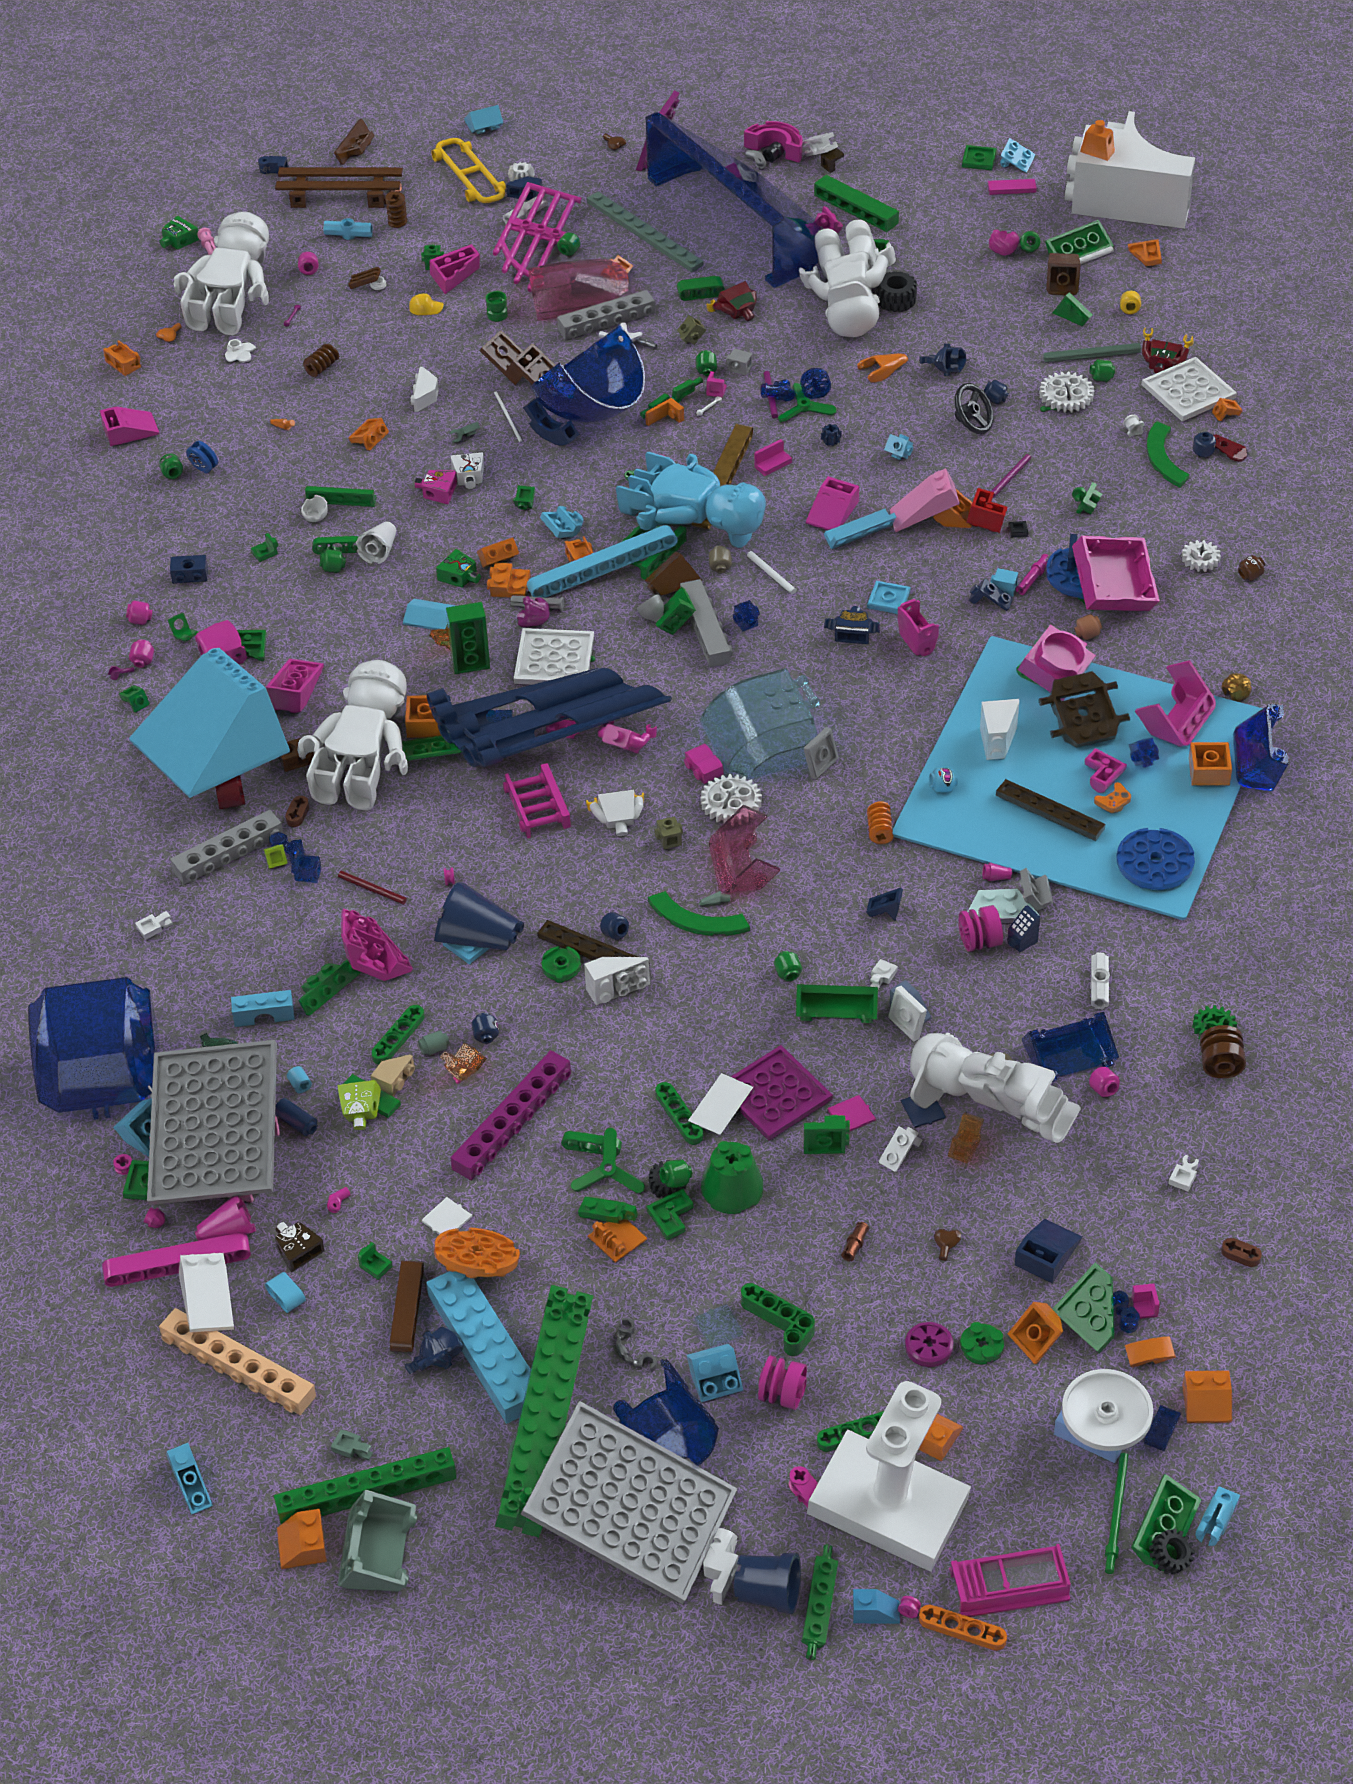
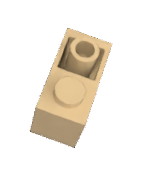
(393, 1073)

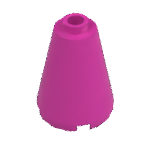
(226, 1220)

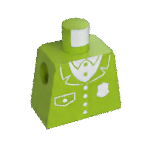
(359, 1102)

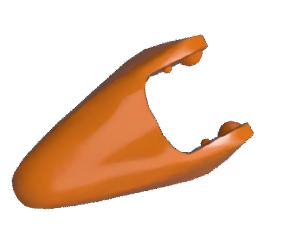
(887, 362)

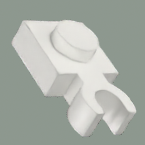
(1184, 1175)

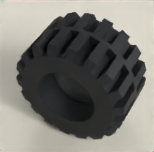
(897, 291)

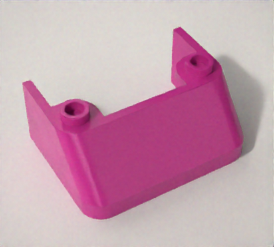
(1190, 712)

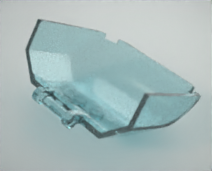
(761, 724)

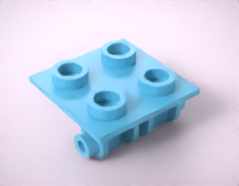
(1016, 155)

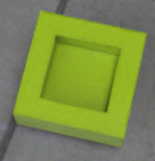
(275, 856)

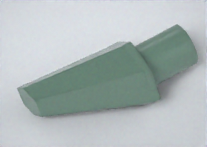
(715, 899)

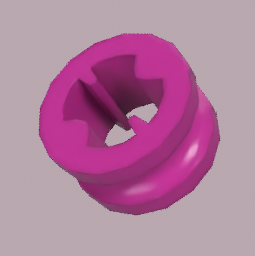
(449, 876)
(120, 1159)
(909, 1607)

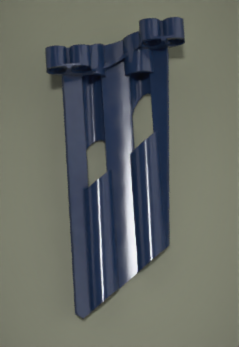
(584, 697)

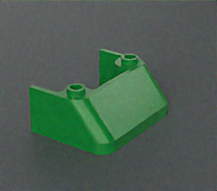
(836, 1002)

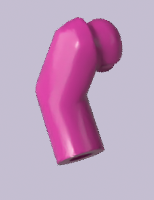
(335, 1199)

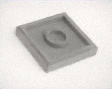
(821, 753)

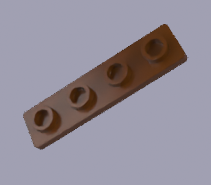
(354, 142)

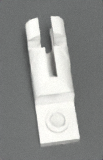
(721, 1563)

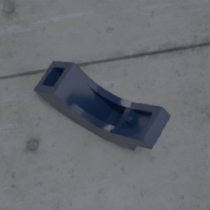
(547, 427)

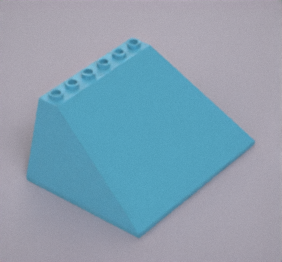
(211, 726)

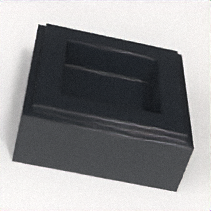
(1018, 529)

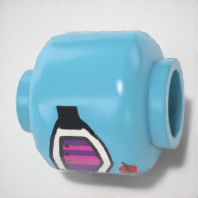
(943, 780)

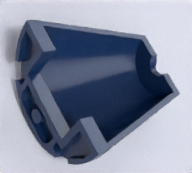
(475, 921)

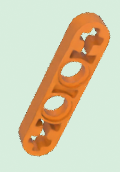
(964, 1623)

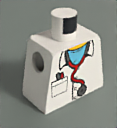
(468, 469)

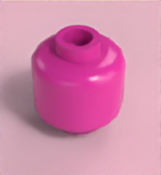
(308, 263)
(138, 612)
(141, 653)
(1104, 1081)

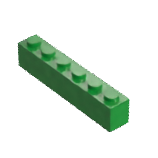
(856, 203)

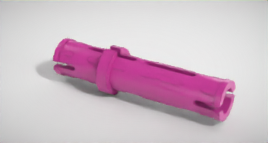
(1037, 570)

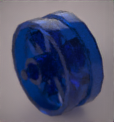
(813, 378)

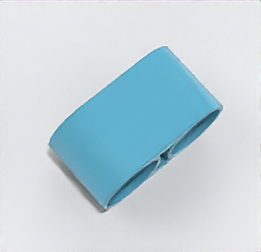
(285, 1292)

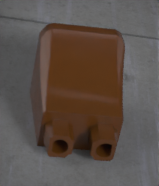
(1063, 274)

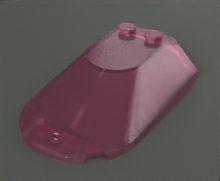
(575, 285)

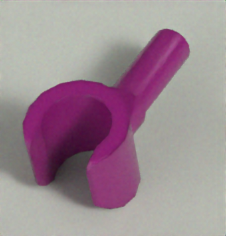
(115, 671)

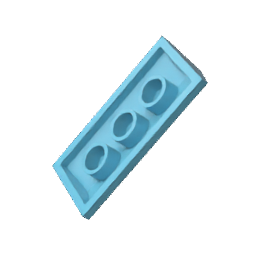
(426, 614)

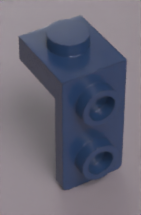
(992, 592)

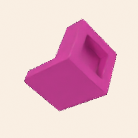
(715, 386)
(1145, 1300)

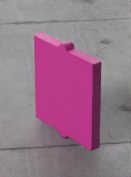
(855, 1111)

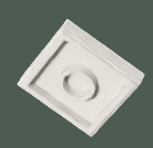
(907, 1013)

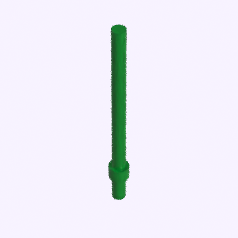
(1112, 1549)

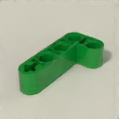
(780, 1314)

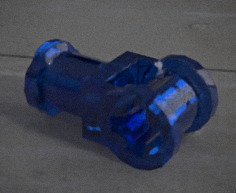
(780, 390)

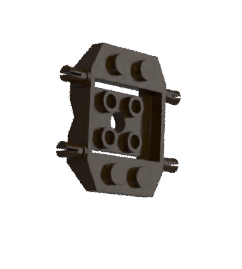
(1080, 730)

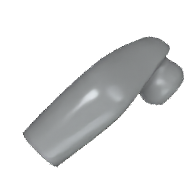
(758, 157)

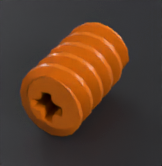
(880, 822)

